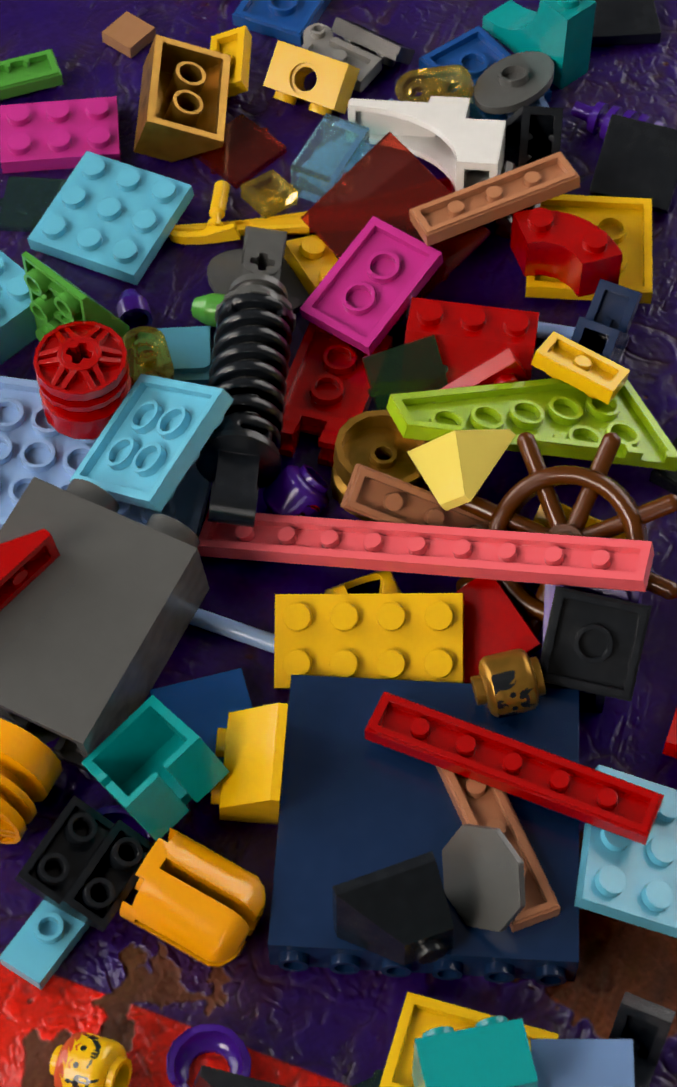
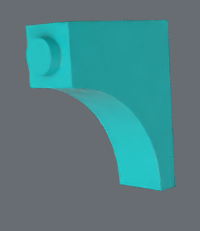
(558, 29)

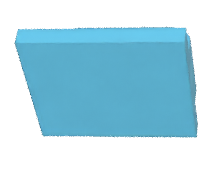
(189, 352)

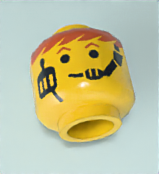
(90, 1062)

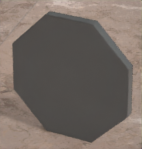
(483, 877)

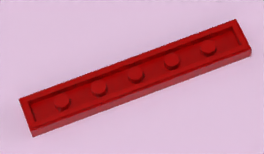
(514, 767)

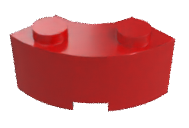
(564, 249)

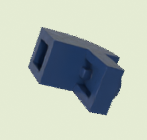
(608, 320)

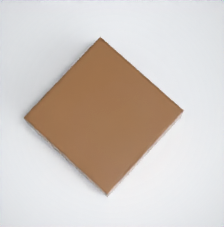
(128, 34)

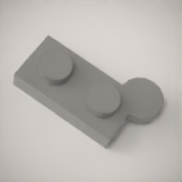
(320, 40)

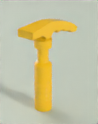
(214, 230)

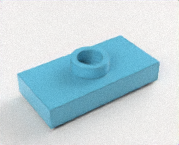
(42, 944)

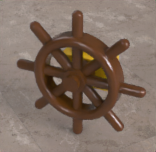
(561, 519)

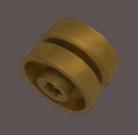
(375, 443)

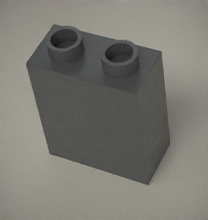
(98, 620)

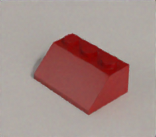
(473, 333)

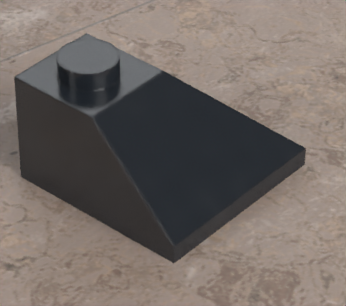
(396, 912)

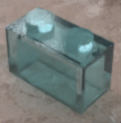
(327, 156)

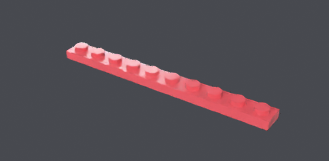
(435, 550)

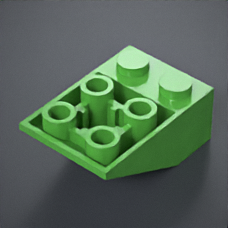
(59, 301)

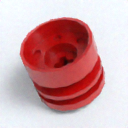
(81, 377)

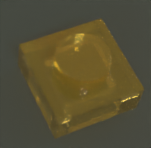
(269, 194)

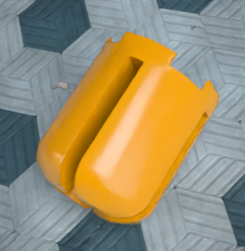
(196, 900)

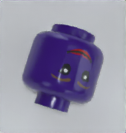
(297, 492)

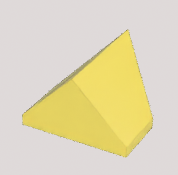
(460, 463)

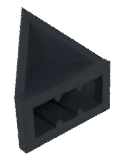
(532, 134)

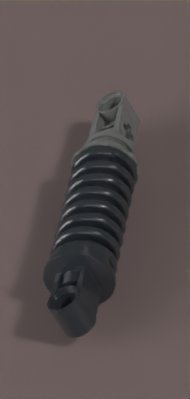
(253, 368)

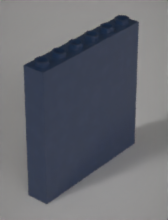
(368, 807)

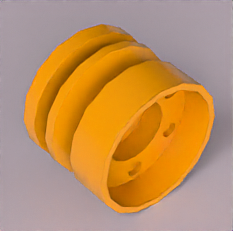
(26, 777)

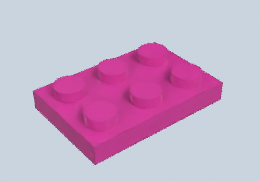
(57, 133)
(371, 285)

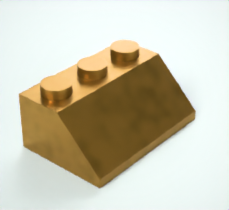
(181, 100)

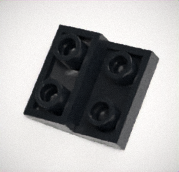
(85, 864)

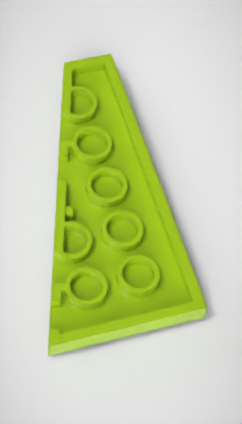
(554, 412)

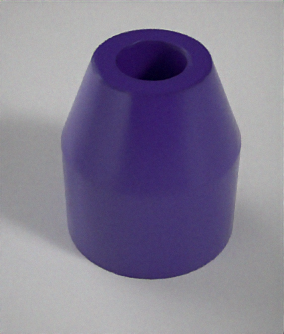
(133, 309)

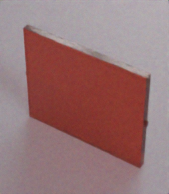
(387, 186)

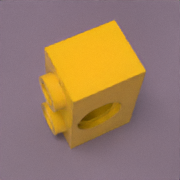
(292, 65)

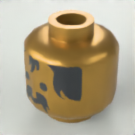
(508, 683)

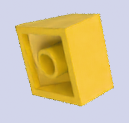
(254, 756)

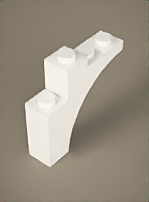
(438, 133)

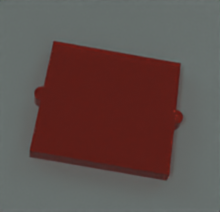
(244, 152)

